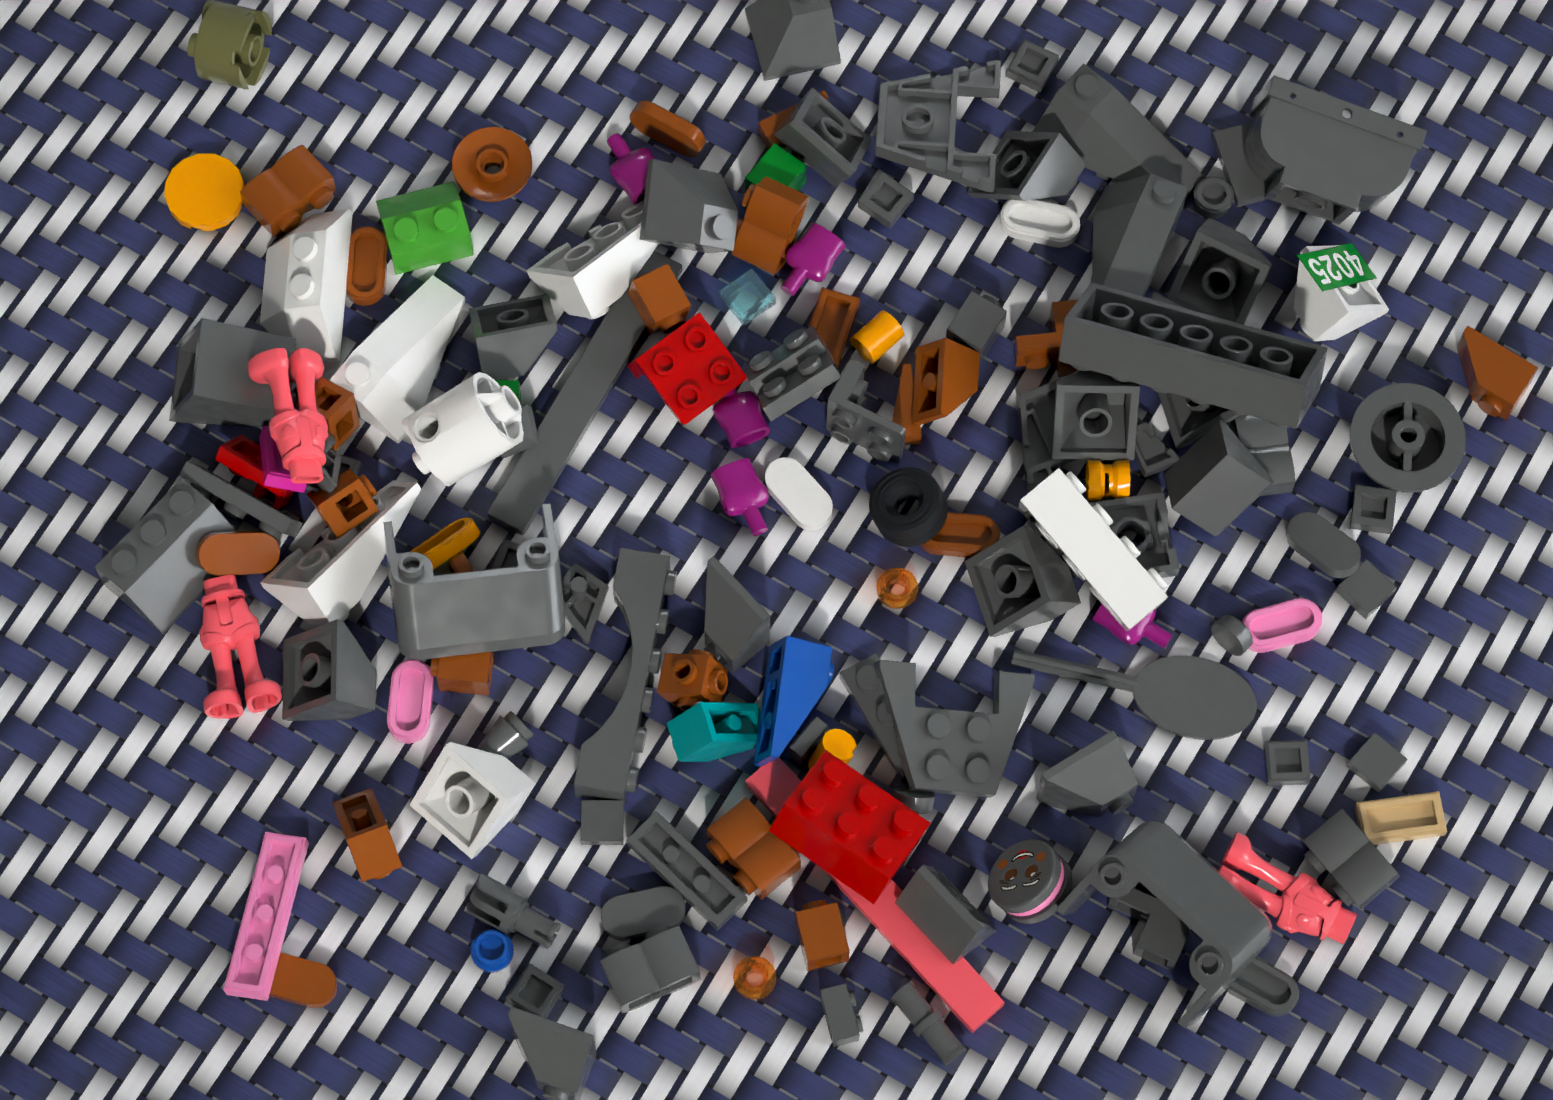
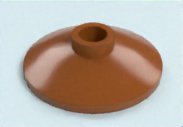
(492, 148)

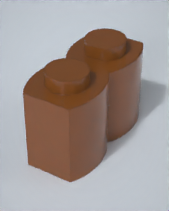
(288, 191)
(769, 224)
(751, 849)

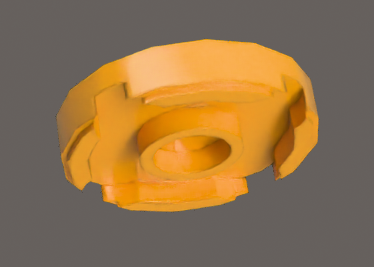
(204, 192)

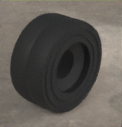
(893, 491)

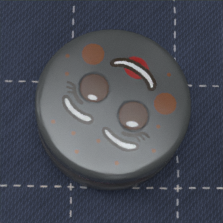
(1029, 881)

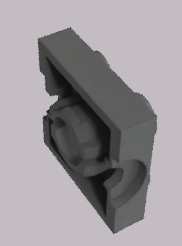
(1149, 519)

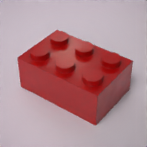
(849, 826)

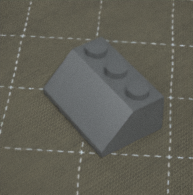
(156, 560)

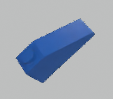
(793, 684)

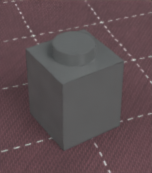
(978, 323)

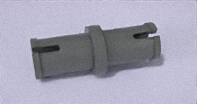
(928, 1023)

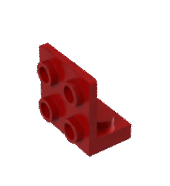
(689, 369)

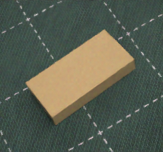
(1401, 818)

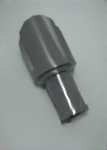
(509, 911)

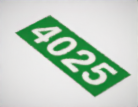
(1336, 267)

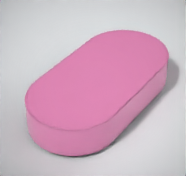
(1283, 624)
(410, 701)

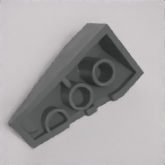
(1113, 133)
(1133, 231)

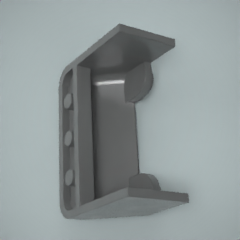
(477, 608)
(1195, 892)

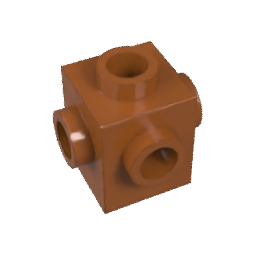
(692, 679)

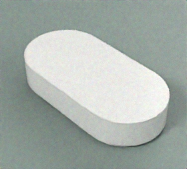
(1040, 222)
(798, 493)

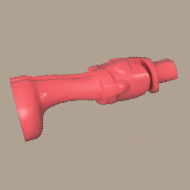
(297, 433)
(230, 627)
(1303, 904)

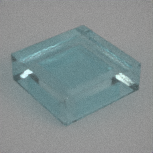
(747, 297)

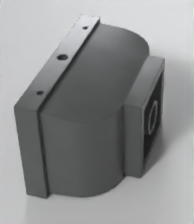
(1320, 157)

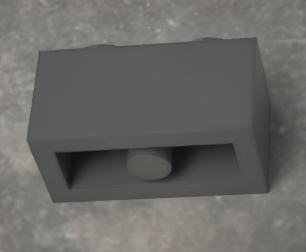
(839, 1014)

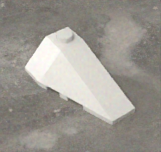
(598, 270)
(402, 358)
(338, 570)

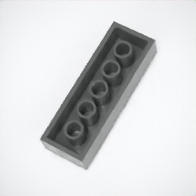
(1192, 355)

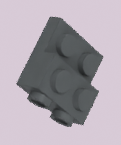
(791, 372)

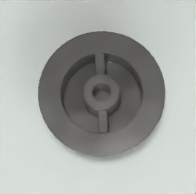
(1407, 437)

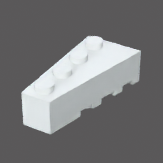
(1093, 548)

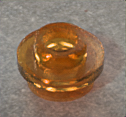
(897, 576)
(751, 965)

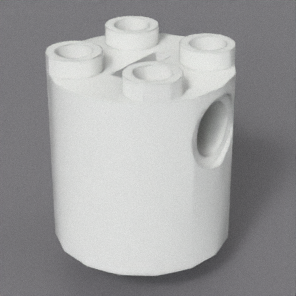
(465, 428)

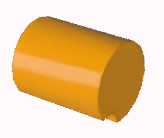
(877, 337)
(837, 743)

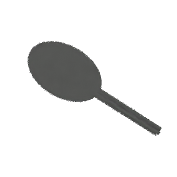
(1175, 692)

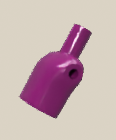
(630, 168)
(811, 257)
(741, 418)
(742, 493)
(1143, 628)

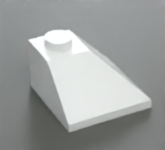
(1334, 311)
(471, 795)

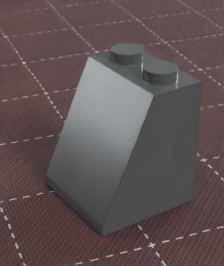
(214, 378)

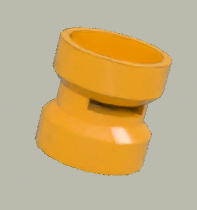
(1116, 479)

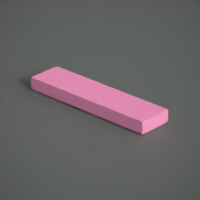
(266, 916)

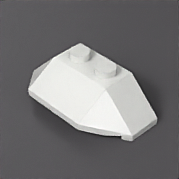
(308, 283)

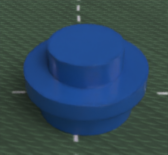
(492, 950)

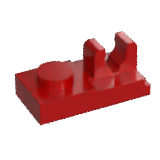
(244, 460)

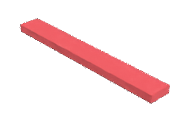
(954, 984)

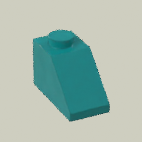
(714, 730)

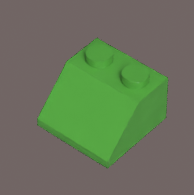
(425, 227)

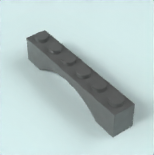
(608, 756)

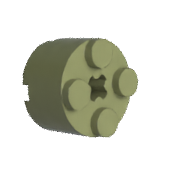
(230, 44)

